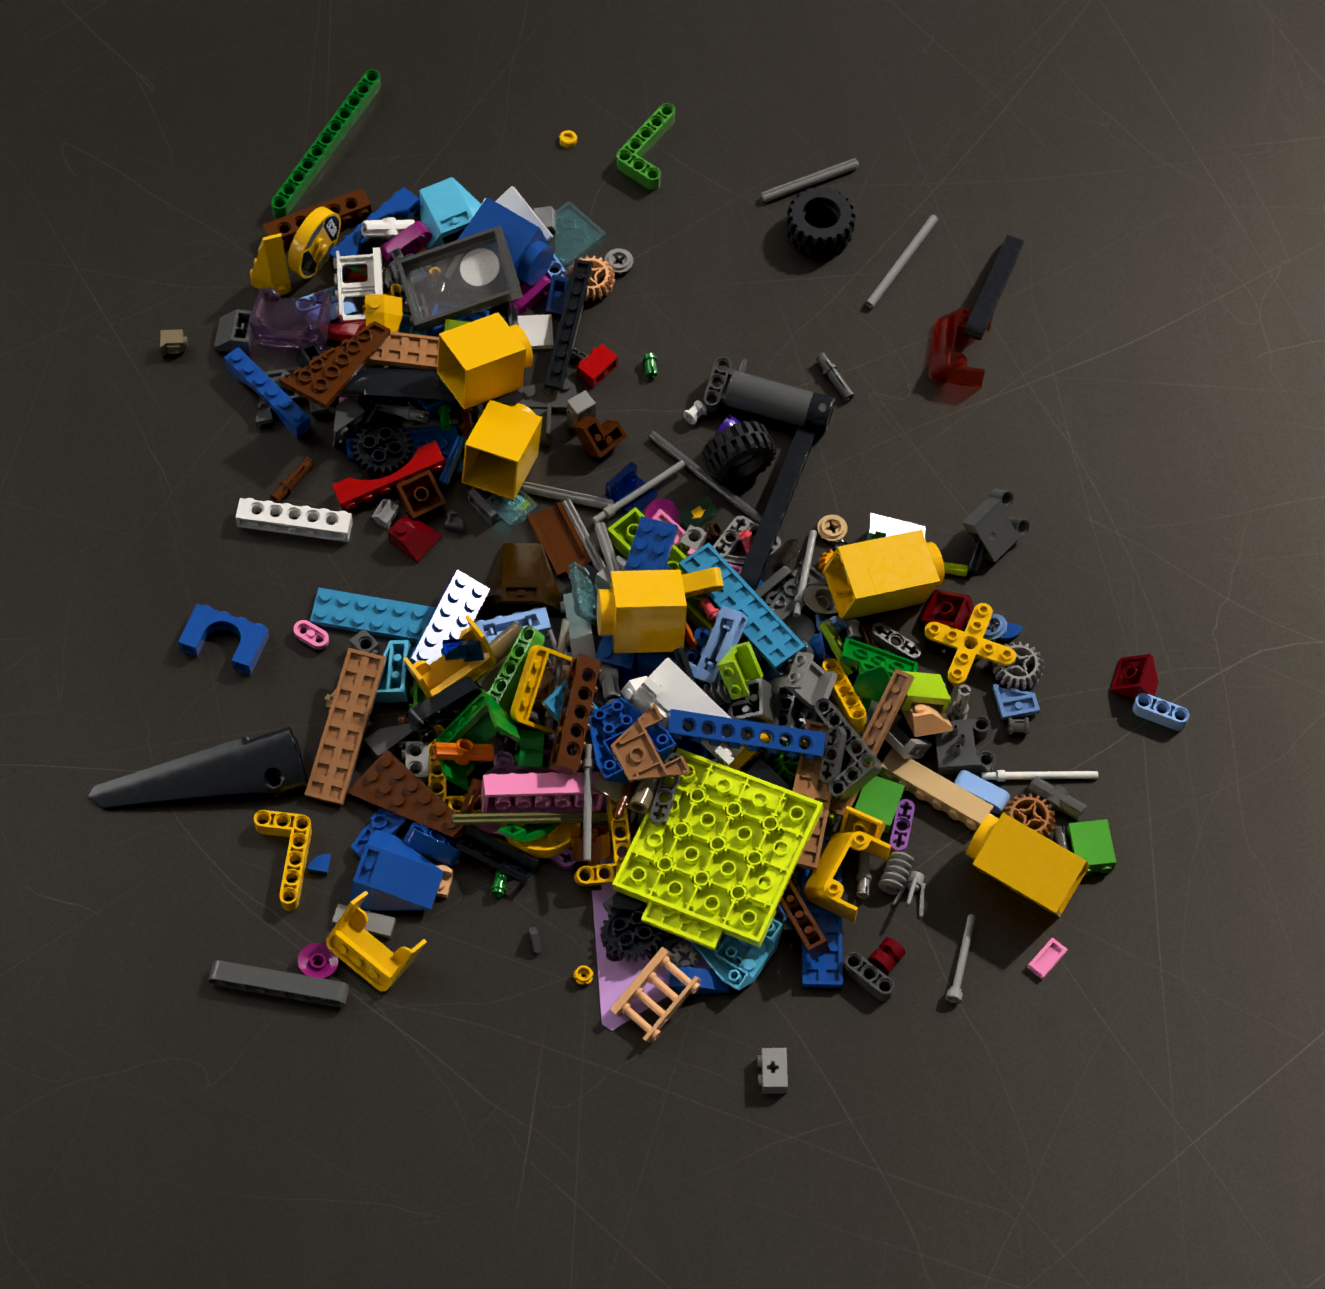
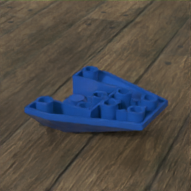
(609, 724)
(395, 876)

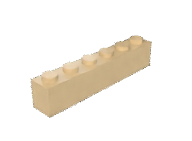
(935, 790)

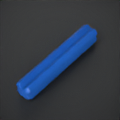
(452, 460)

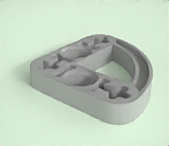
(730, 546)

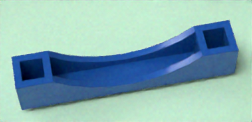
(400, 206)
(247, 372)

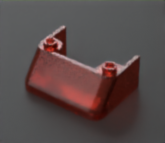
(945, 363)

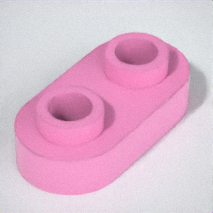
(312, 635)

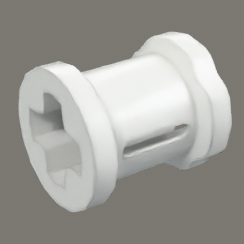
(695, 412)

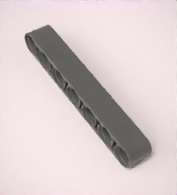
(278, 983)

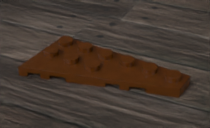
(332, 370)
(399, 791)

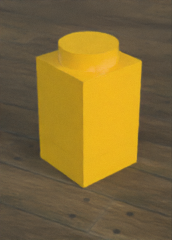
(883, 574)
(1026, 862)

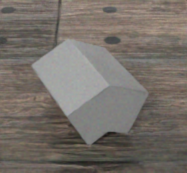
(385, 513)

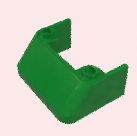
(478, 724)

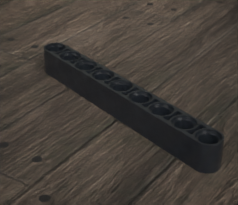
(993, 287)

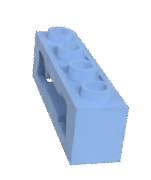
(535, 617)
(725, 619)

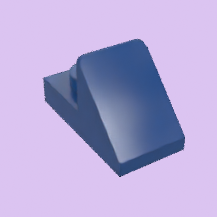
(557, 294)

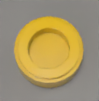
(568, 139)

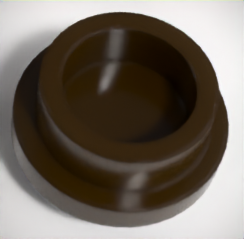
(713, 531)

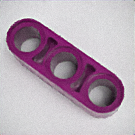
(408, 240)
(531, 295)

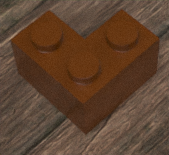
(598, 438)

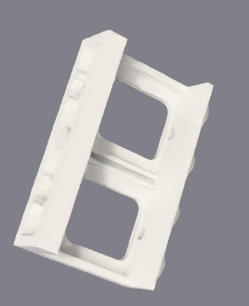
(373, 285)

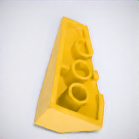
(271, 267)
(384, 310)

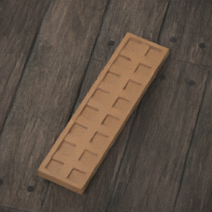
(407, 351)
(345, 726)
(808, 783)

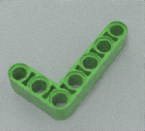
(640, 144)
(508, 678)

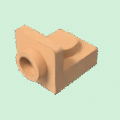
(446, 881)

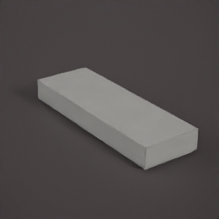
(377, 923)

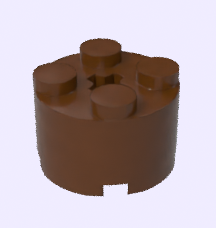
(600, 844)

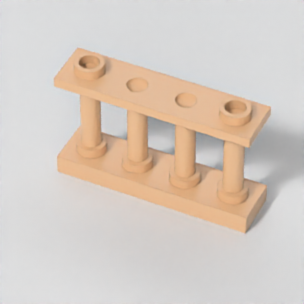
(636, 990)

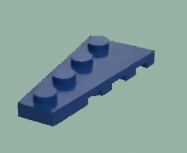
(382, 821)

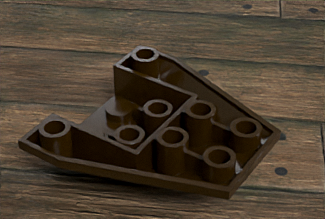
(522, 578)

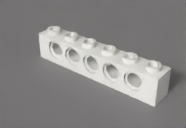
(302, 526)

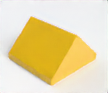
(858, 821)

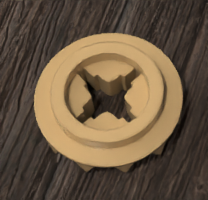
(836, 522)

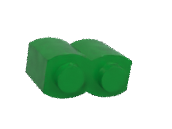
(531, 749)

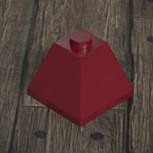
(413, 537)
(1135, 676)

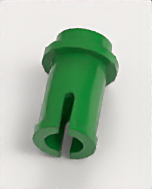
(650, 365)
(445, 420)
(498, 888)

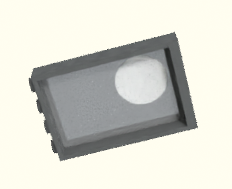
(458, 279)

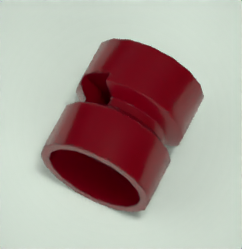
(888, 954)

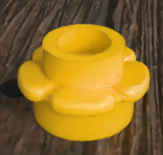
(583, 970)

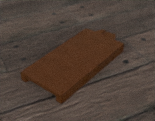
(558, 539)

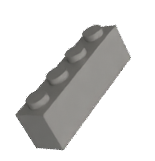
(579, 632)

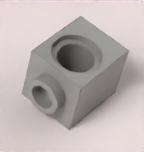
(693, 533)

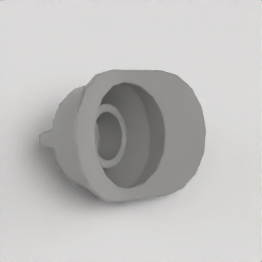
(819, 600)

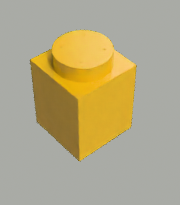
(483, 359)
(502, 449)
(643, 611)

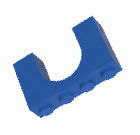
(206, 621)

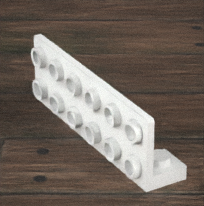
(678, 692)

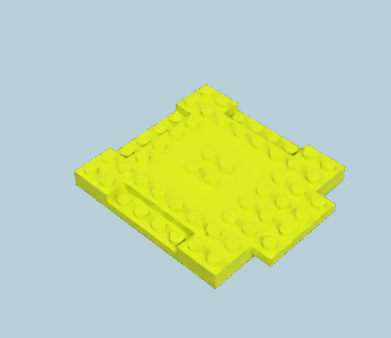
(719, 854)

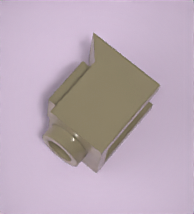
(172, 342)

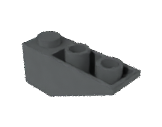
(389, 739)

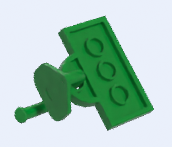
(874, 668)

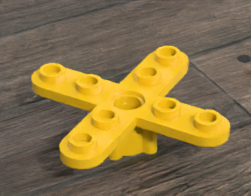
(971, 638)

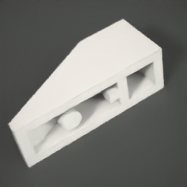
(641, 699)

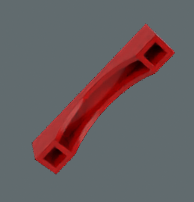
(354, 491)

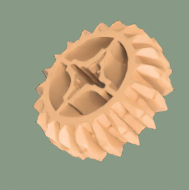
(600, 271)

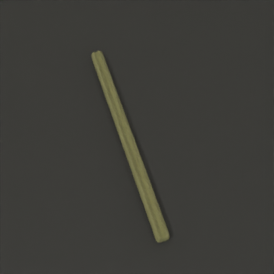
(526, 818)

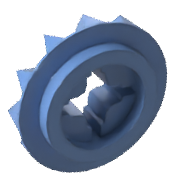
(1001, 627)

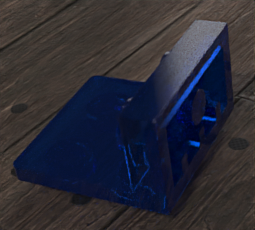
(625, 483)

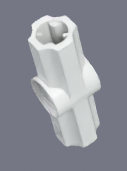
(385, 228)

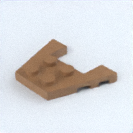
(638, 754)

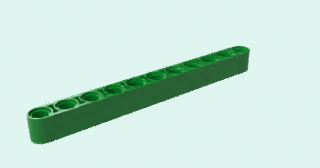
(320, 152)

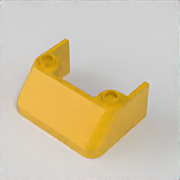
(442, 673)
(530, 683)
(821, 886)
(366, 953)

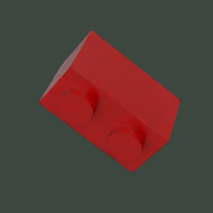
(597, 365)

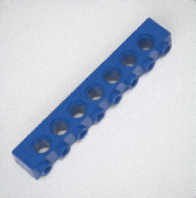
(814, 739)

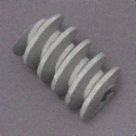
(895, 872)

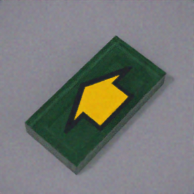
(697, 513)

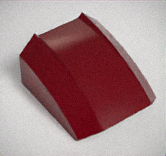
(948, 609)

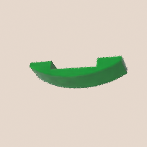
(528, 832)

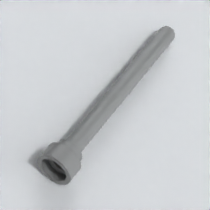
(954, 994)

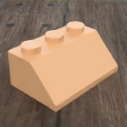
(926, 719)

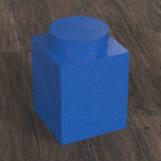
(525, 240)

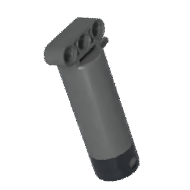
(767, 397)

